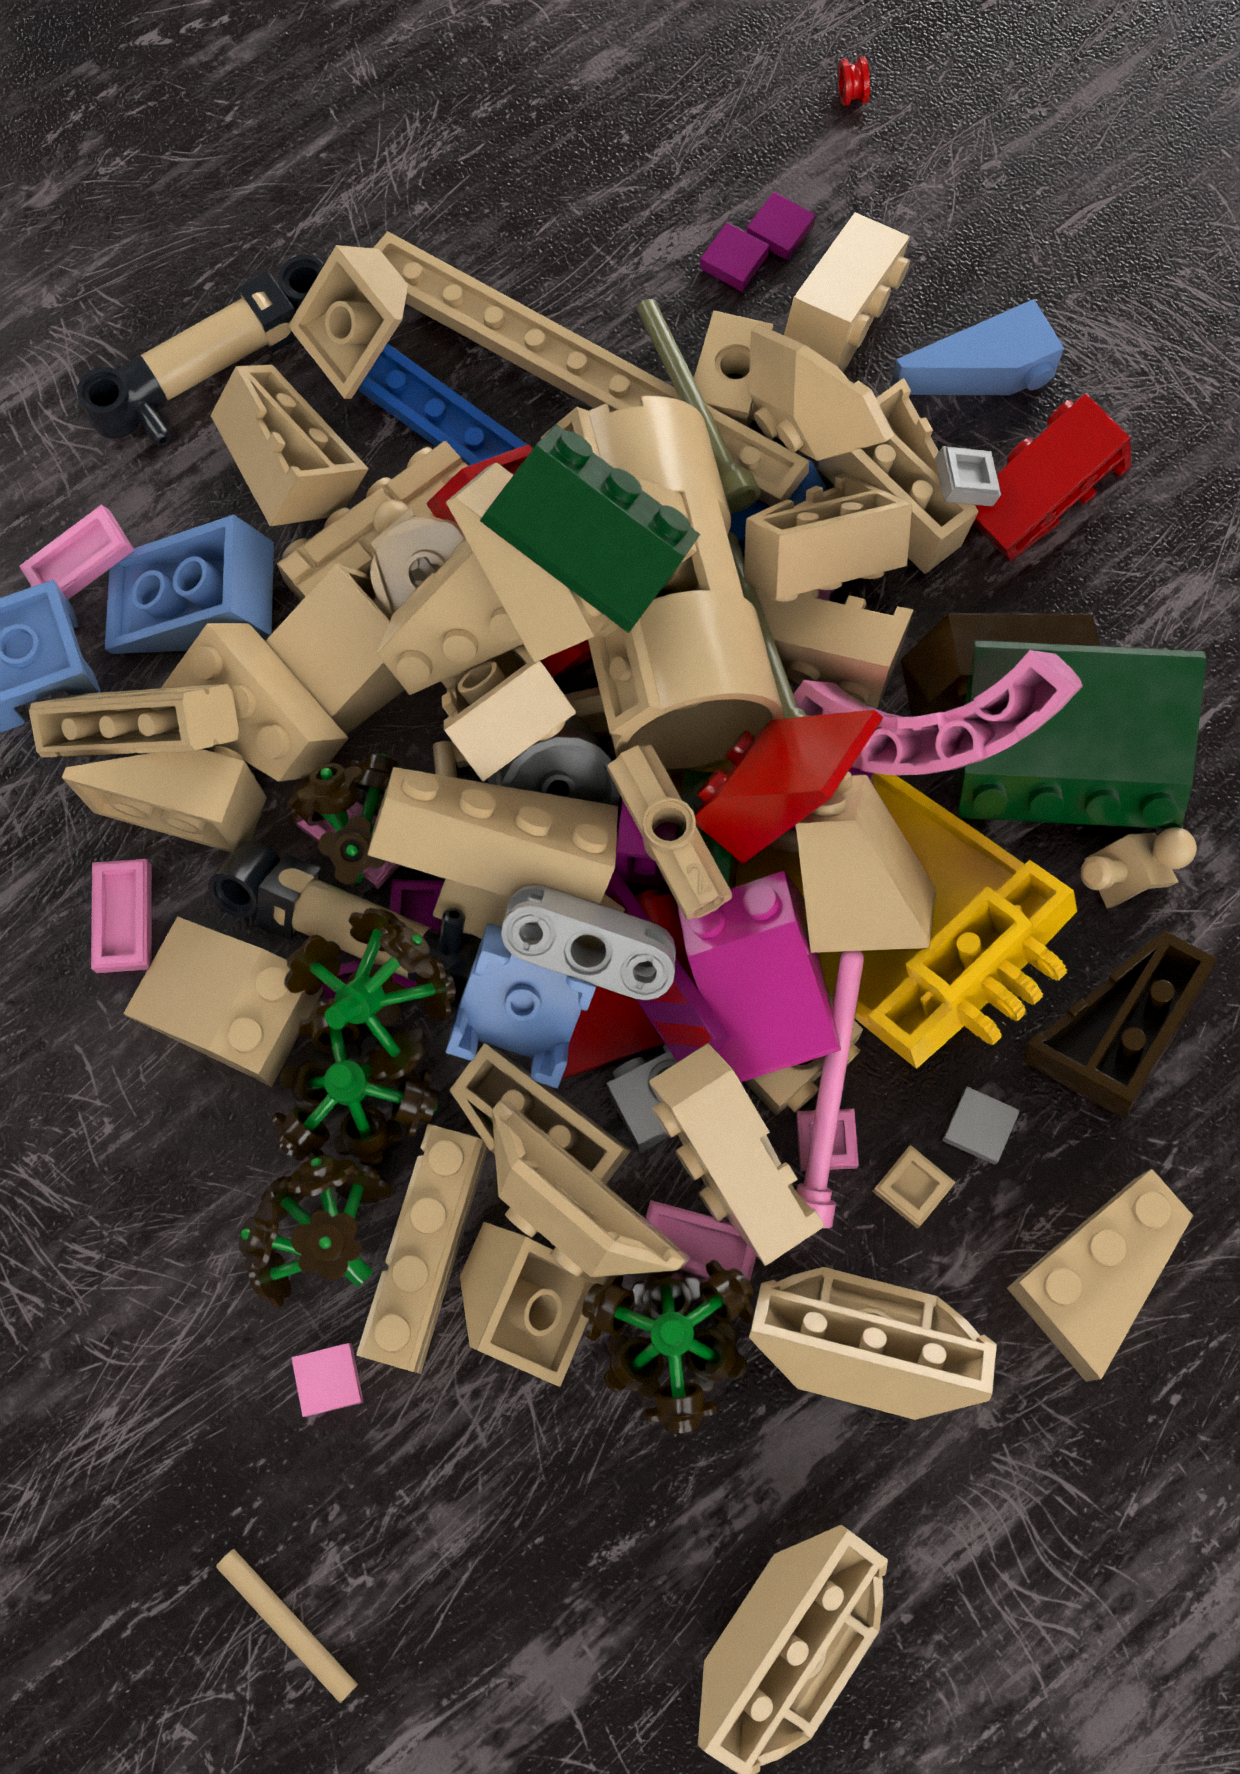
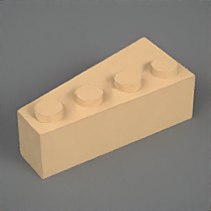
(502, 709)
(496, 835)

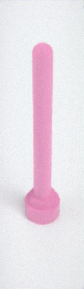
(814, 1188)

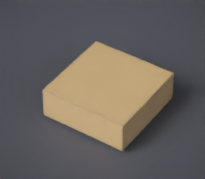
(914, 1186)

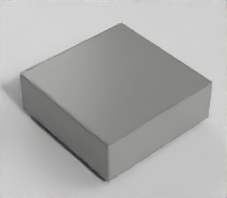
(967, 476)
(981, 1125)

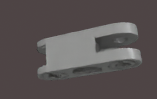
(632, 961)

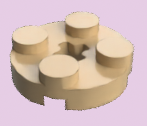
(400, 552)

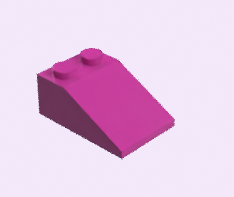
(762, 978)

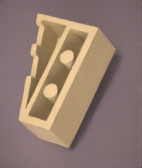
(826, 539)

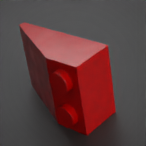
(780, 777)

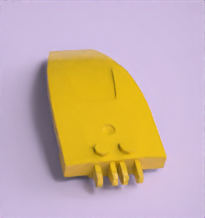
(985, 928)

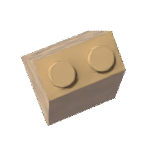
(334, 646)
(862, 875)

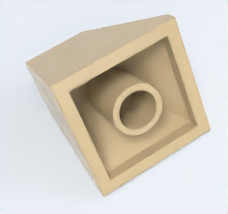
(350, 314)
(523, 1303)

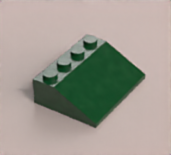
(1108, 756)

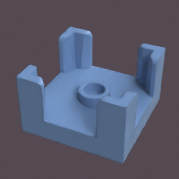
(39, 650)
(518, 1009)

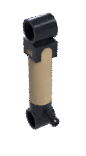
(196, 353)
(294, 899)

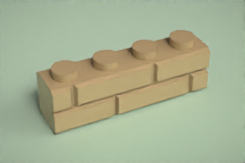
(350, 532)
(135, 721)
(423, 1249)

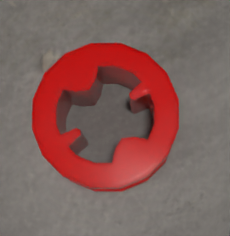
(853, 81)

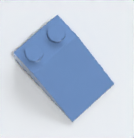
(182, 582)

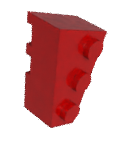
(1053, 474)

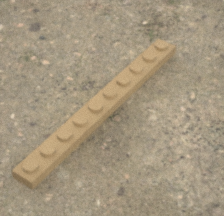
(569, 359)

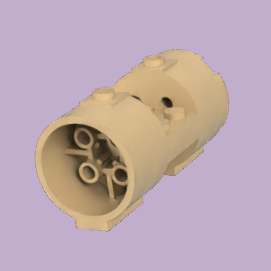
(697, 656)

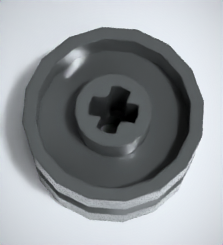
(564, 765)

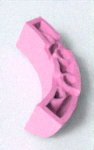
(961, 736)

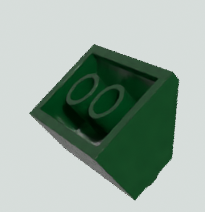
(591, 527)

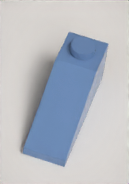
(987, 358)

